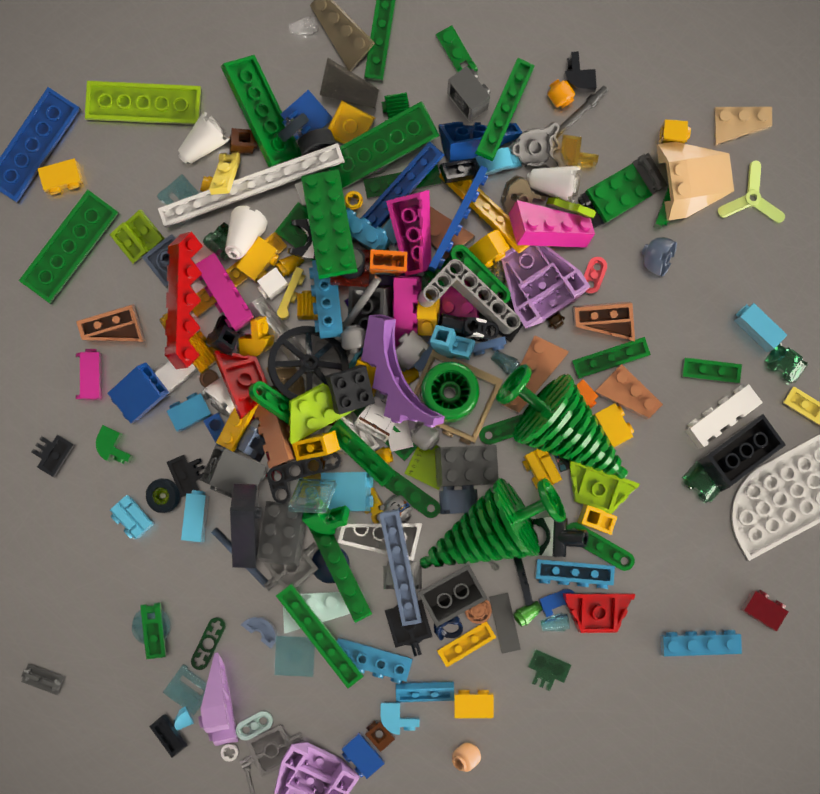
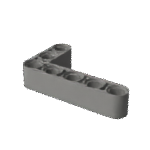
(471, 294)

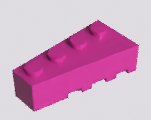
(549, 227)
(405, 304)

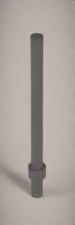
(590, 102)

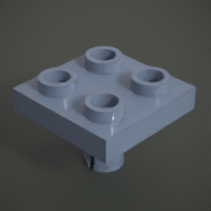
(159, 259)

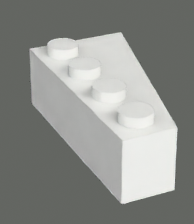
(371, 537)

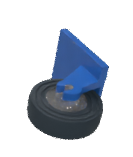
(303, 116)

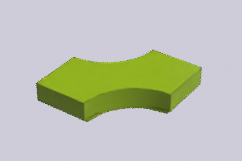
(570, 207)

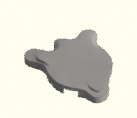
(537, 146)

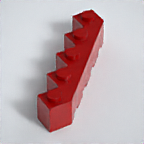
(181, 300)

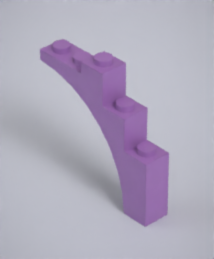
(388, 379)

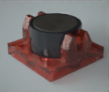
(355, 279)

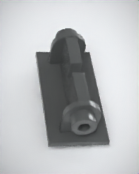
(650, 173)
(42, 679)

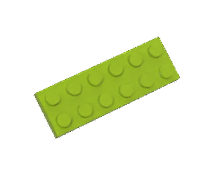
(142, 102)

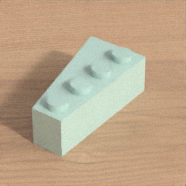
(324, 604)

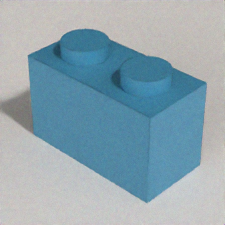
(189, 412)

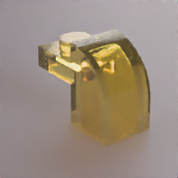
(571, 154)

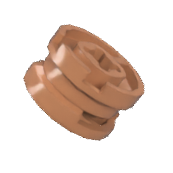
(479, 613)

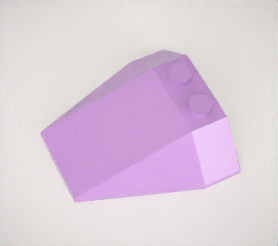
(541, 283)
(313, 771)

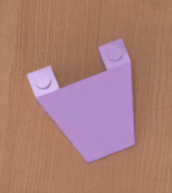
(216, 708)

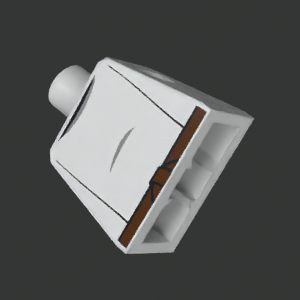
(373, 420)

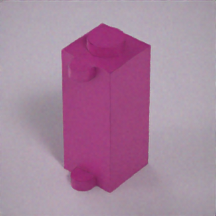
(90, 375)

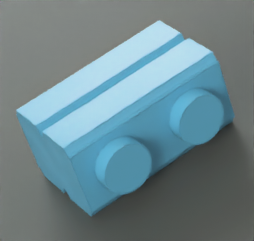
(131, 517)

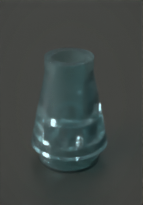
(505, 362)
(556, 623)

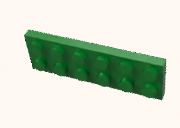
(260, 109)
(385, 143)
(329, 224)
(68, 246)

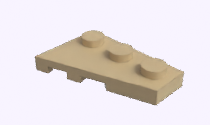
(739, 121)

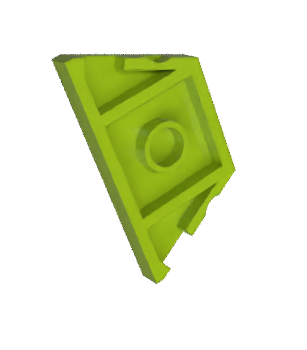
(311, 412)
(598, 488)

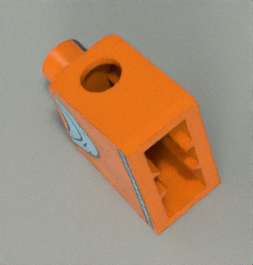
(387, 262)

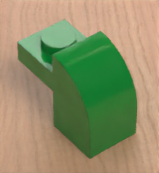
(106, 445)
(327, 522)

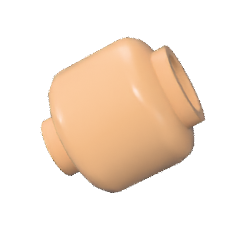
(466, 757)

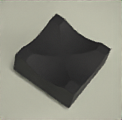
(350, 389)

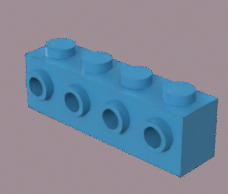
(365, 234)
(326, 305)
(574, 572)
(703, 644)
(378, 661)

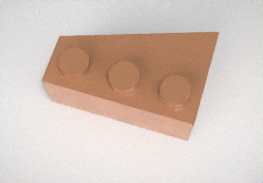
(439, 226)
(606, 318)
(114, 325)
(629, 393)

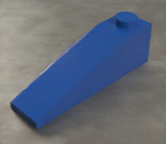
(462, 140)

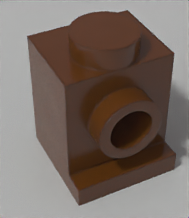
(242, 141)
(380, 742)

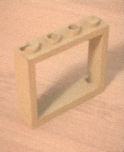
(481, 375)

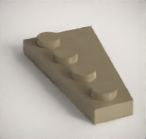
(343, 32)

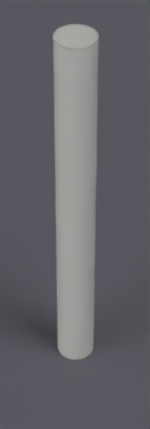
(360, 304)

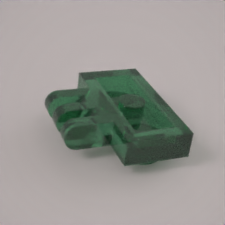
(548, 669)

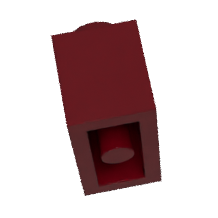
(764, 610)

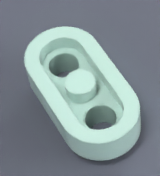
(254, 725)

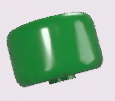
(454, 377)

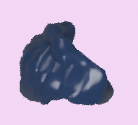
(441, 633)

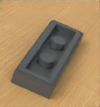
(504, 623)

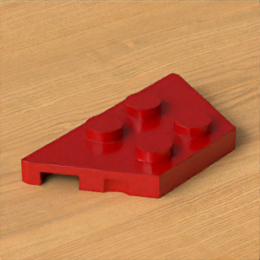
(239, 374)
(598, 610)

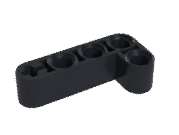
(304, 472)

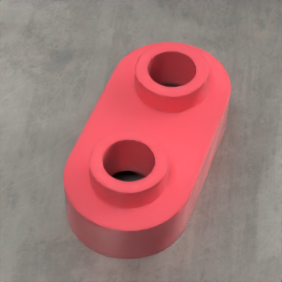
(595, 276)

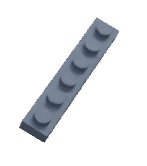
(400, 567)

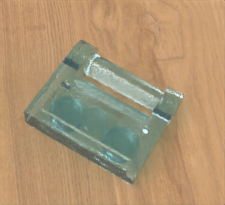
(181, 188)
(183, 693)

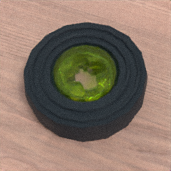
(166, 487)

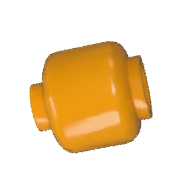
(561, 93)

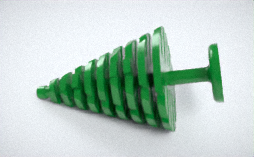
(560, 422)
(496, 527)

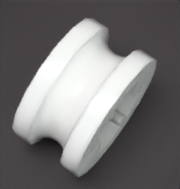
(227, 757)

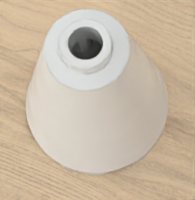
(202, 139)
(556, 181)
(243, 231)
(219, 396)

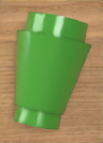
(527, 613)

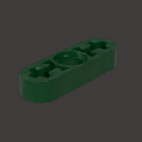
(197, 654)

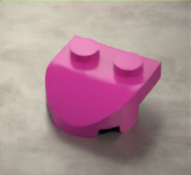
(455, 304)

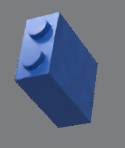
(138, 392)

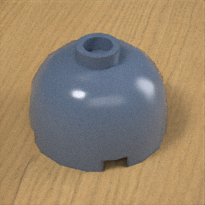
(658, 255)

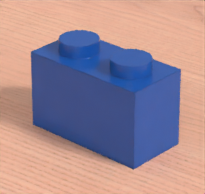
(362, 755)

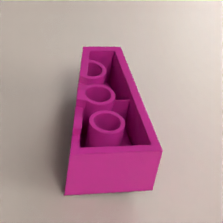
(412, 229)
(225, 293)

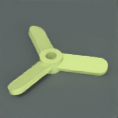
(744, 201)

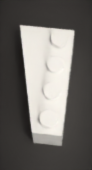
(723, 416)

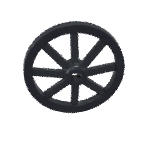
(304, 368)

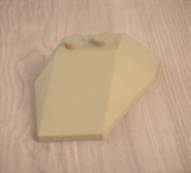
(694, 177)

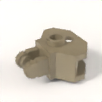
(521, 191)

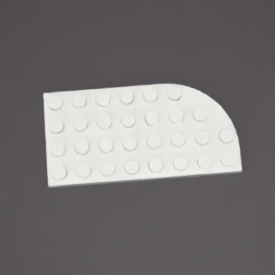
(778, 500)

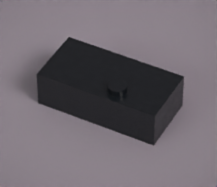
(742, 452)
(245, 525)

